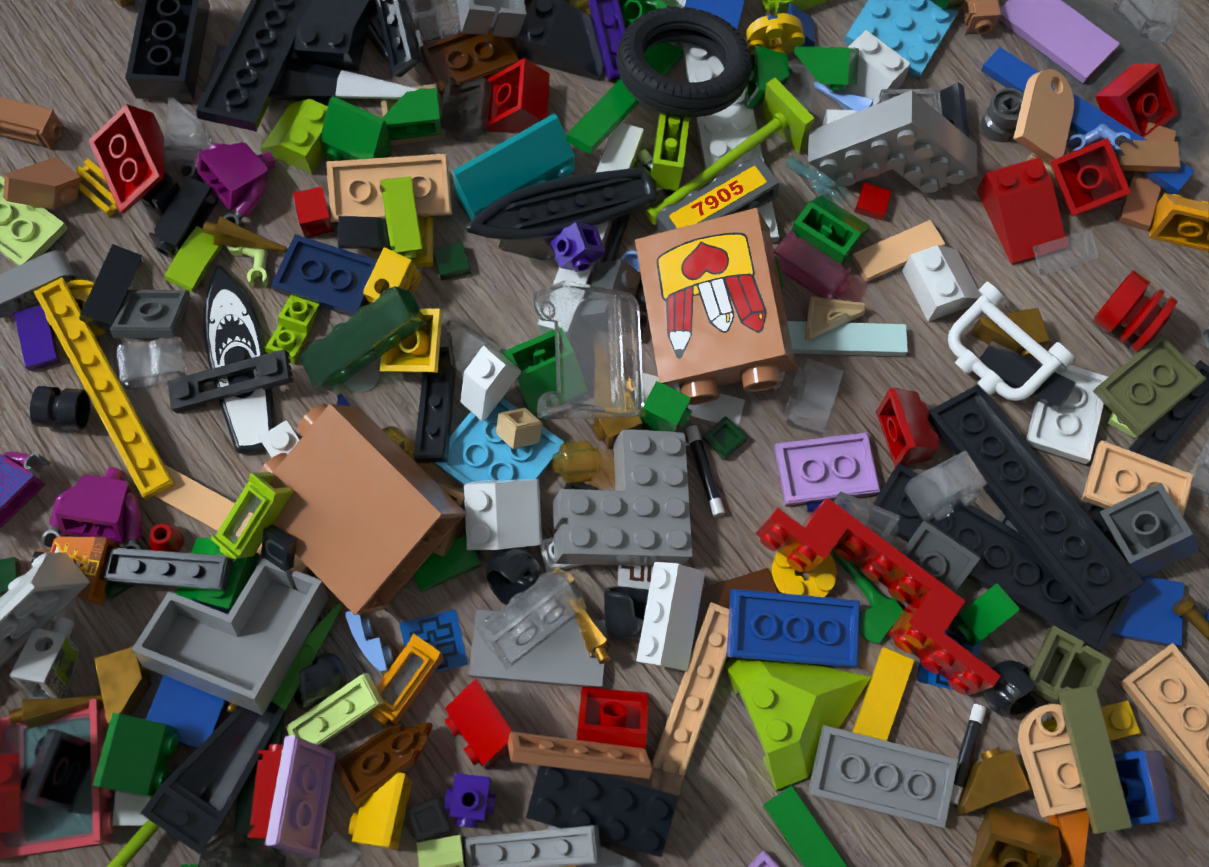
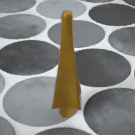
(231, 234)
(594, 639)
(42, 710)

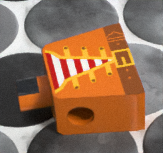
(90, 558)

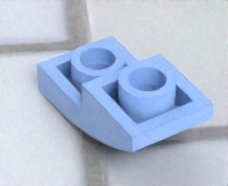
(374, 650)

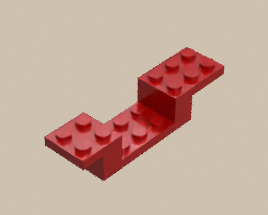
(929, 601)

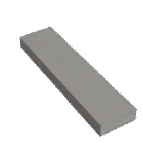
(535, 848)

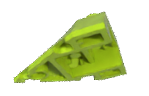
(790, 706)

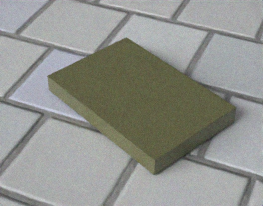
(1149, 385)

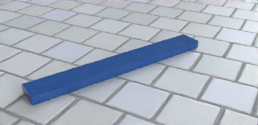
(1085, 118)

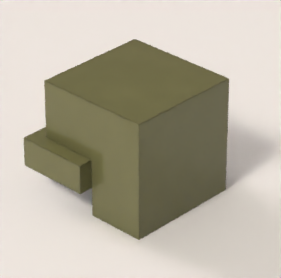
(1065, 665)

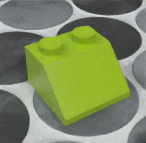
(298, 135)

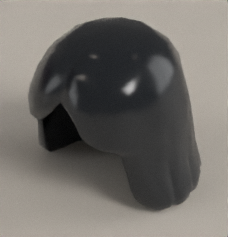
(624, 611)
(320, 680)

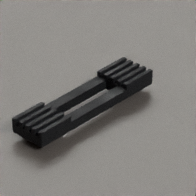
(272, 371)

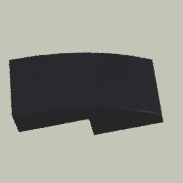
(363, 233)

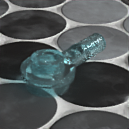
(821, 182)

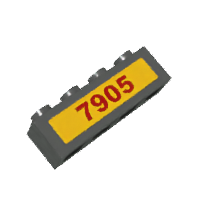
(743, 189)

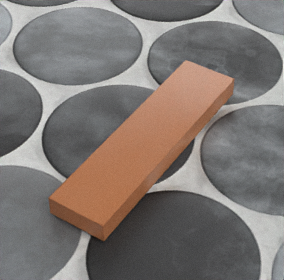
(1141, 202)
(579, 755)

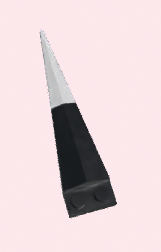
(316, 81)

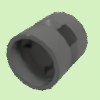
(1002, 115)

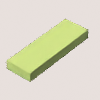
(337, 711)

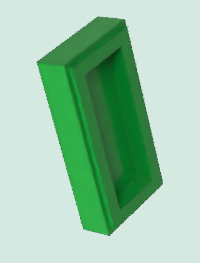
(442, 569)

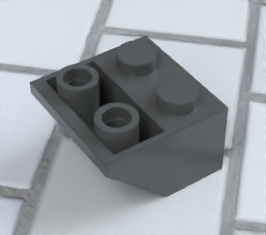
(623, 277)

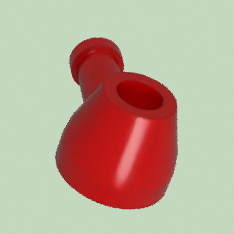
(171, 543)

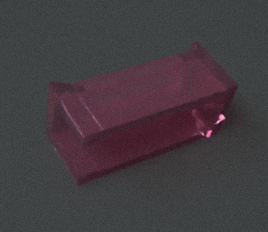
(811, 267)

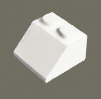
(877, 68)
(940, 281)
(502, 514)

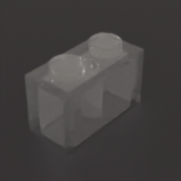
(814, 397)
(945, 487)

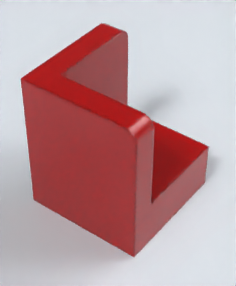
(313, 212)

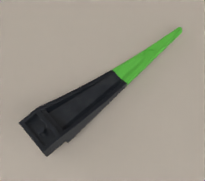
(207, 784)

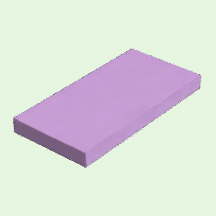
(1060, 34)

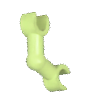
(259, 266)

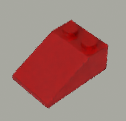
(130, 154)
(1021, 207)

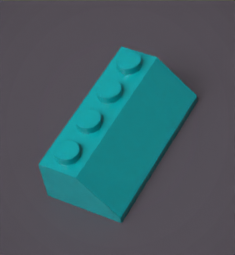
(521, 161)

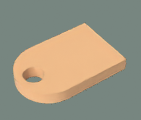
(1045, 115)
(1050, 763)

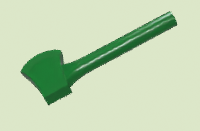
(883, 612)

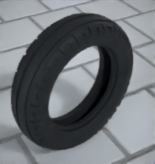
(675, 96)

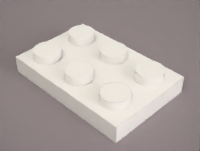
(1075, 426)

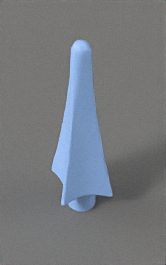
(844, 99)

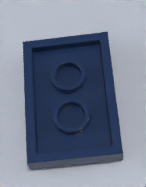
(324, 275)

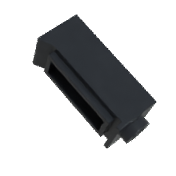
(185, 212)

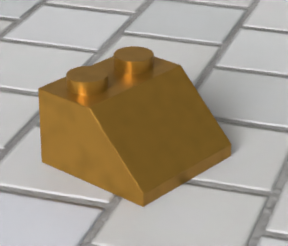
(1015, 841)

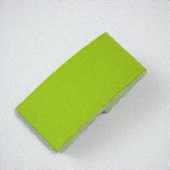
(192, 260)
(294, 327)

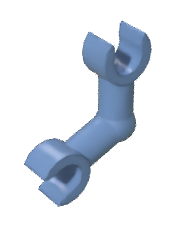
(1101, 131)

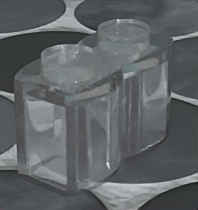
(151, 362)

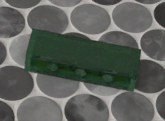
(362, 338)

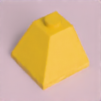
(418, 351)
(383, 815)

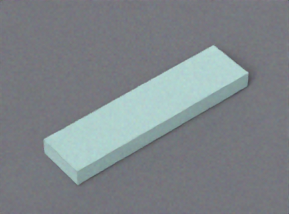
(851, 339)

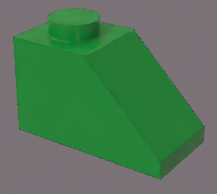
(830, 64)
(764, 67)
(414, 115)
(665, 409)
(984, 615)

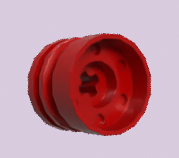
(1135, 311)

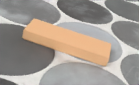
(895, 251)

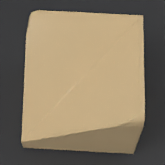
(519, 428)

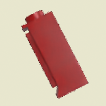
(264, 790)

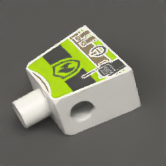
(47, 661)

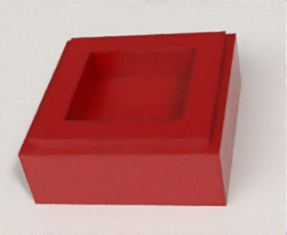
(873, 201)

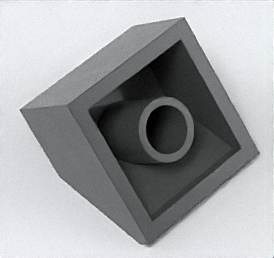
(1150, 530)

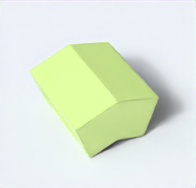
(441, 852)

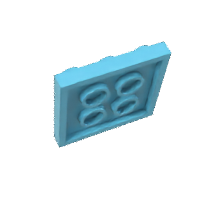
(907, 27)
(482, 455)

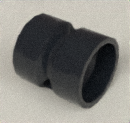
(66, 408)

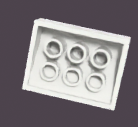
(37, 599)

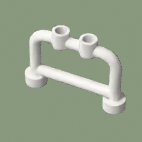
(990, 381)

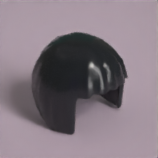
(511, 573)
(1011, 692)

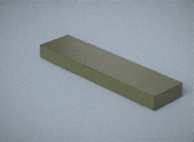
(1094, 760)

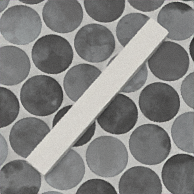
(619, 153)

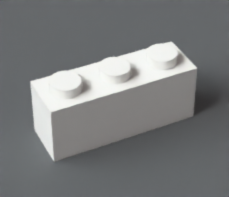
(670, 616)

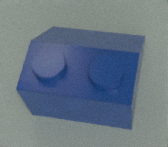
(1145, 787)

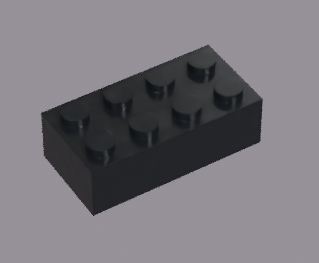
(167, 49)
(625, 808)

